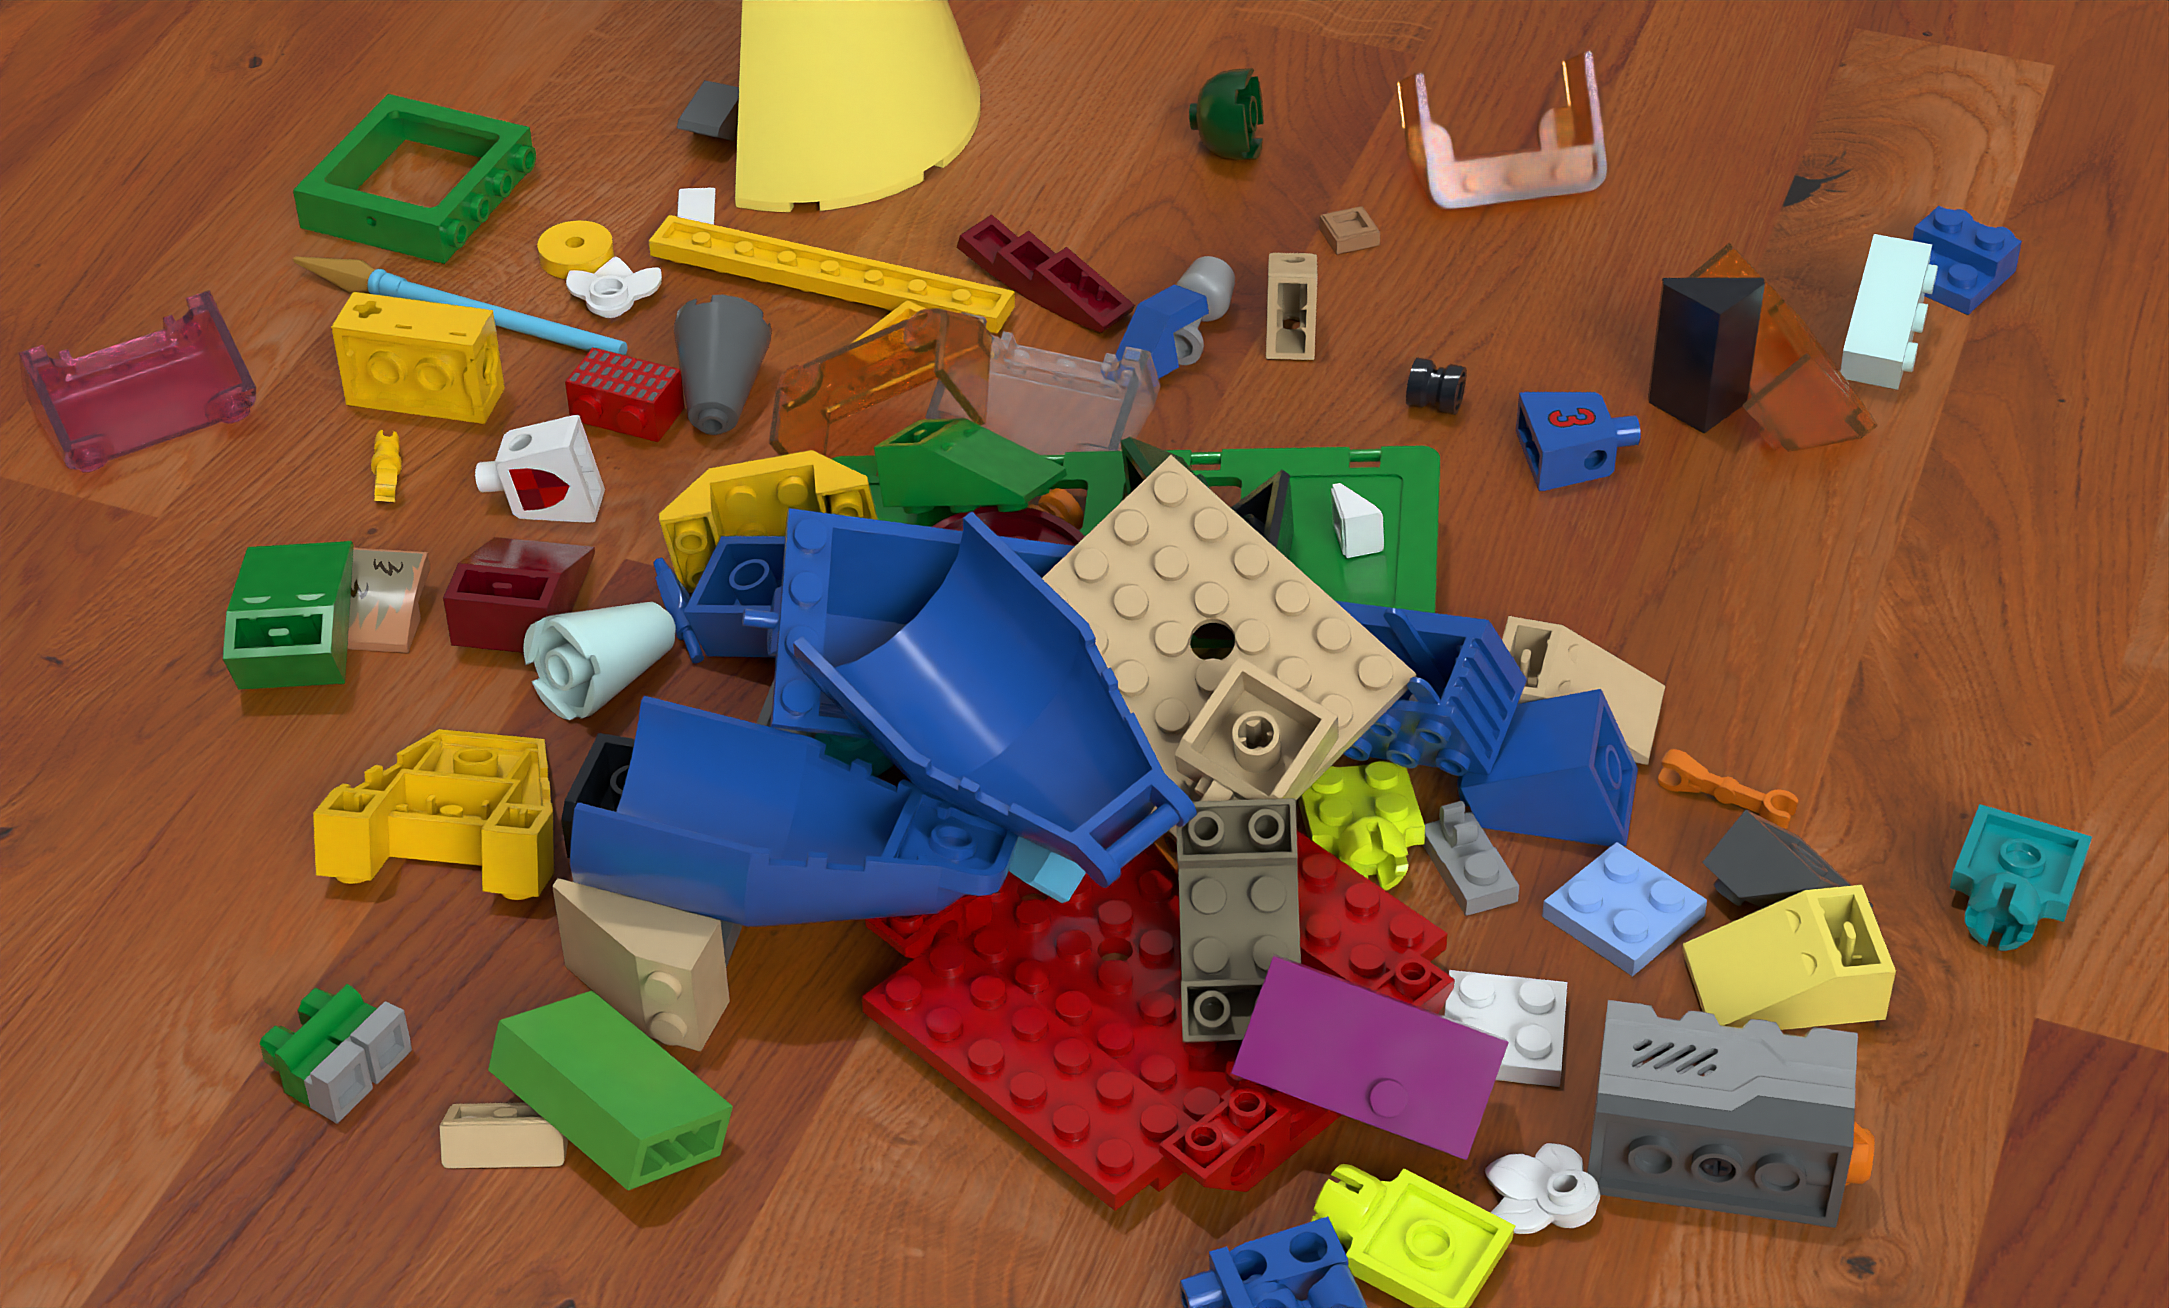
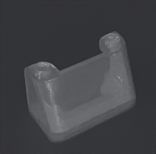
(1060, 400)

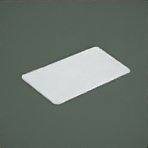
(697, 204)

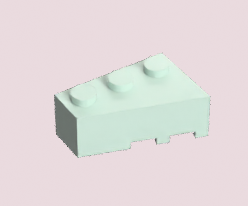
(1888, 312)

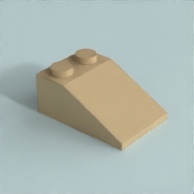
(646, 961)

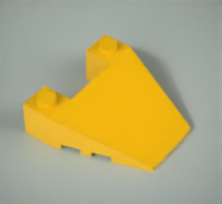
(446, 802)

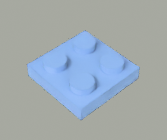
(1624, 908)

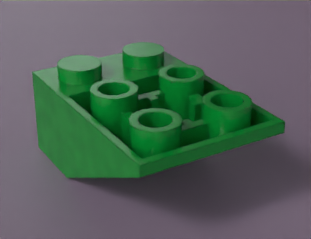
(959, 468)
(290, 616)

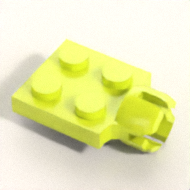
(1365, 818)
(1413, 1237)

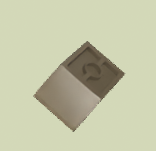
(1234, 910)

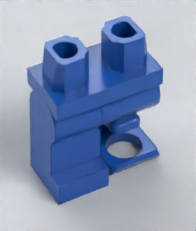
(1277, 1271)

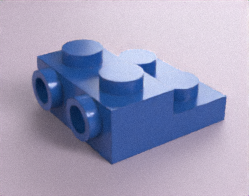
(1968, 257)

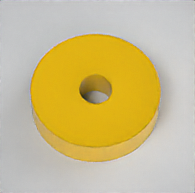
(574, 248)

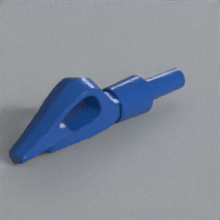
(675, 600)

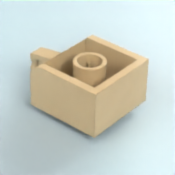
(1247, 709)

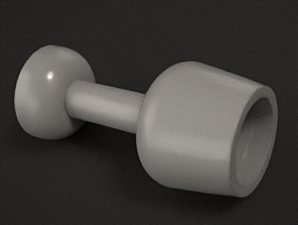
(1215, 281)

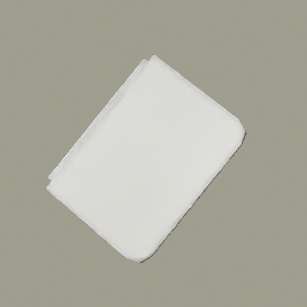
(1356, 523)

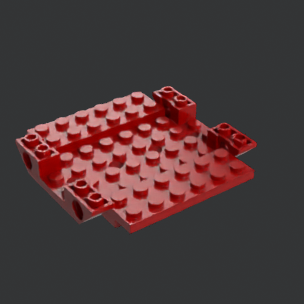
(1093, 1049)

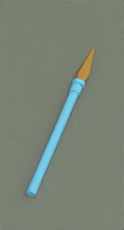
(359, 277)

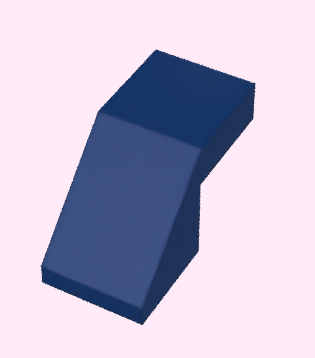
(1156, 322)

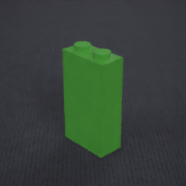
(610, 1089)

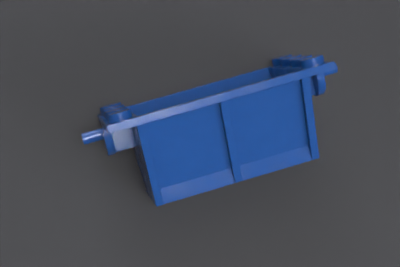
(851, 591)

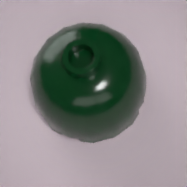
(1229, 114)

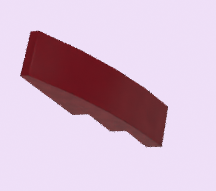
(1050, 279)

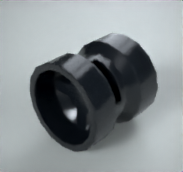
(1440, 387)

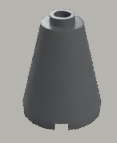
(719, 358)

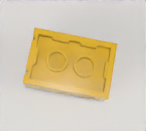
(418, 357)

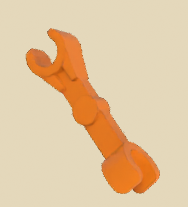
(1688, 775)

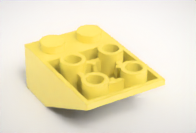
(1796, 963)

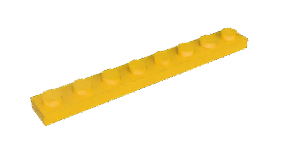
(825, 271)

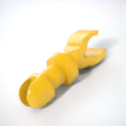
(386, 466)

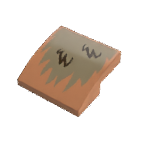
(385, 598)

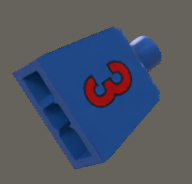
(1571, 436)

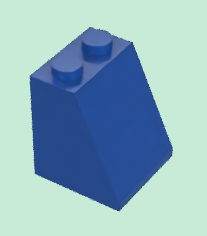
(1558, 774)

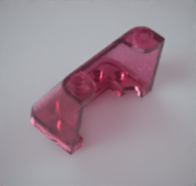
(140, 388)

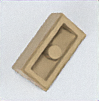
(499, 1137)

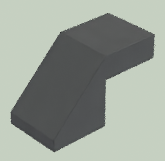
(712, 111)

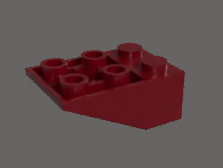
(509, 588)

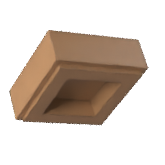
(1349, 230)

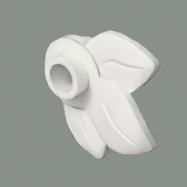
(613, 287)
(1544, 1189)

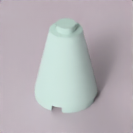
(595, 654)

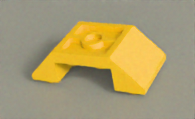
(754, 502)

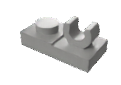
(1469, 861)

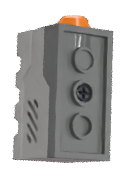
(1727, 1116)

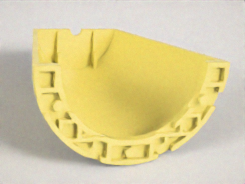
(848, 100)

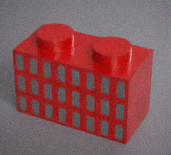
(625, 394)

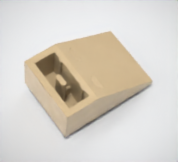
(1565, 664)

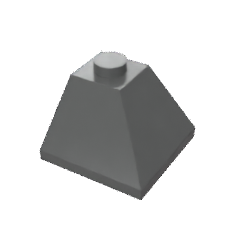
(1767, 864)

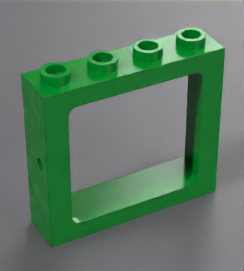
(333, 206)

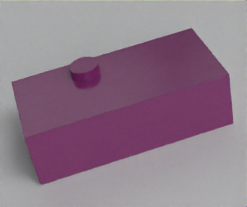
(1370, 1056)

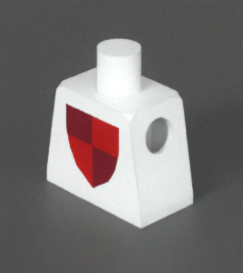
(546, 472)

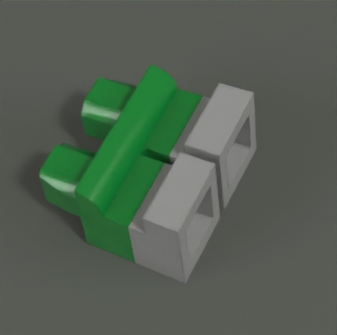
(337, 1050)

